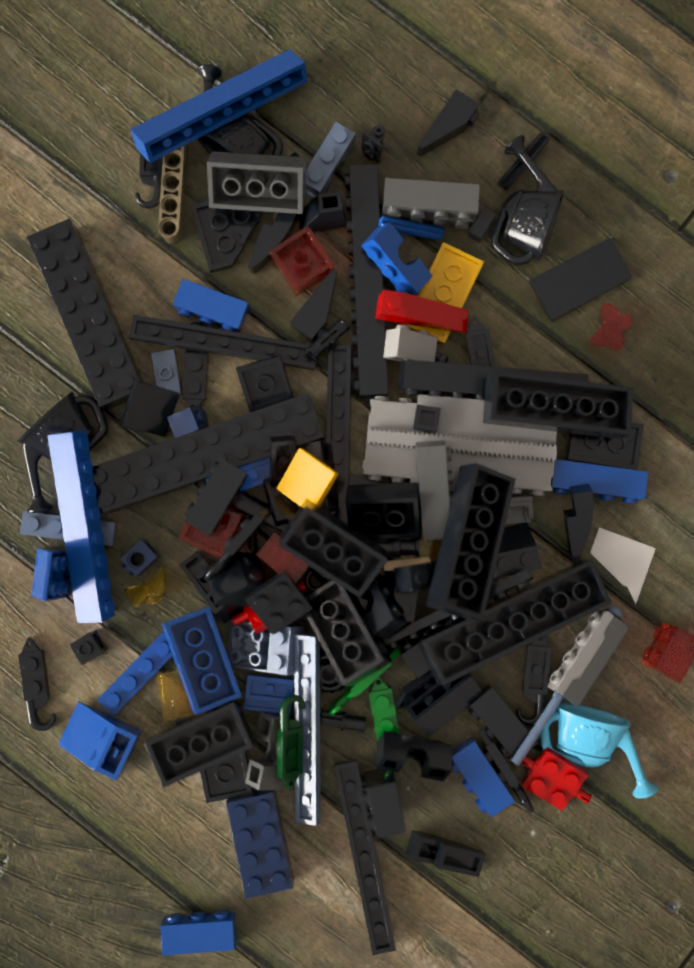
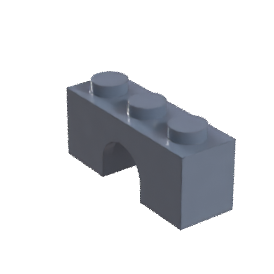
(331, 152)

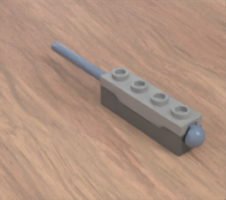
(579, 668)

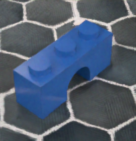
(383, 250)

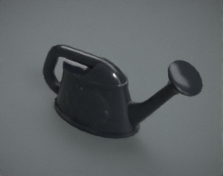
(241, 135)
(529, 212)
(63, 417)

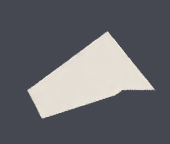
(623, 559)

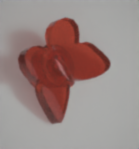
(612, 328)

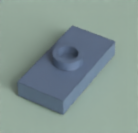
(166, 370)

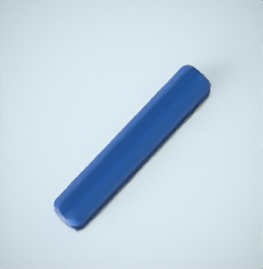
(413, 228)

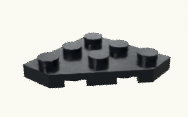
(223, 233)

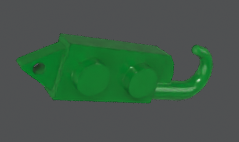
(358, 688)
(383, 708)

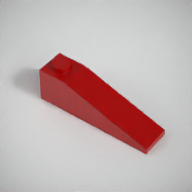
(420, 311)

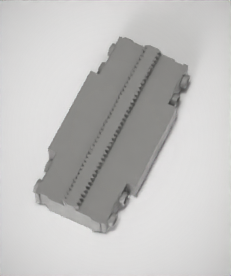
(513, 451)

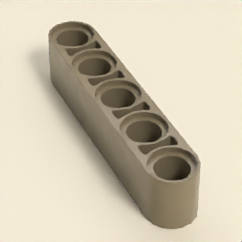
(173, 196)

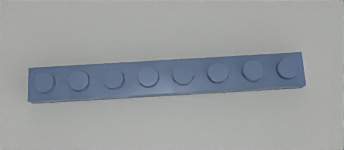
(308, 687)

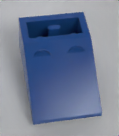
(51, 575)
(99, 740)

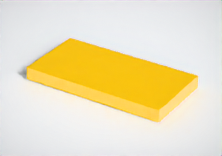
(451, 282)

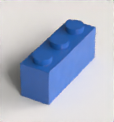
(211, 306)
(480, 778)
(198, 933)

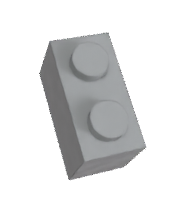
(409, 345)

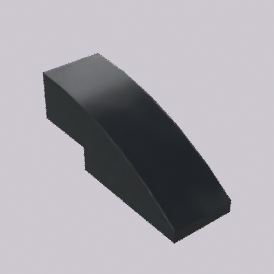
(270, 238)
(579, 519)
(445, 853)

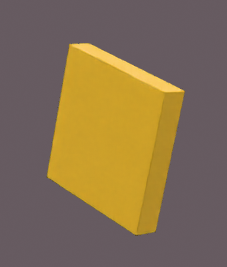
(307, 479)

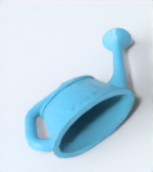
(590, 738)

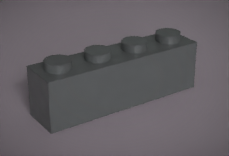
(434, 487)

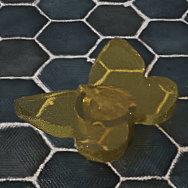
(150, 592)

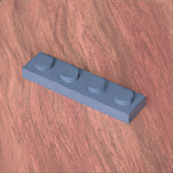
(51, 527)

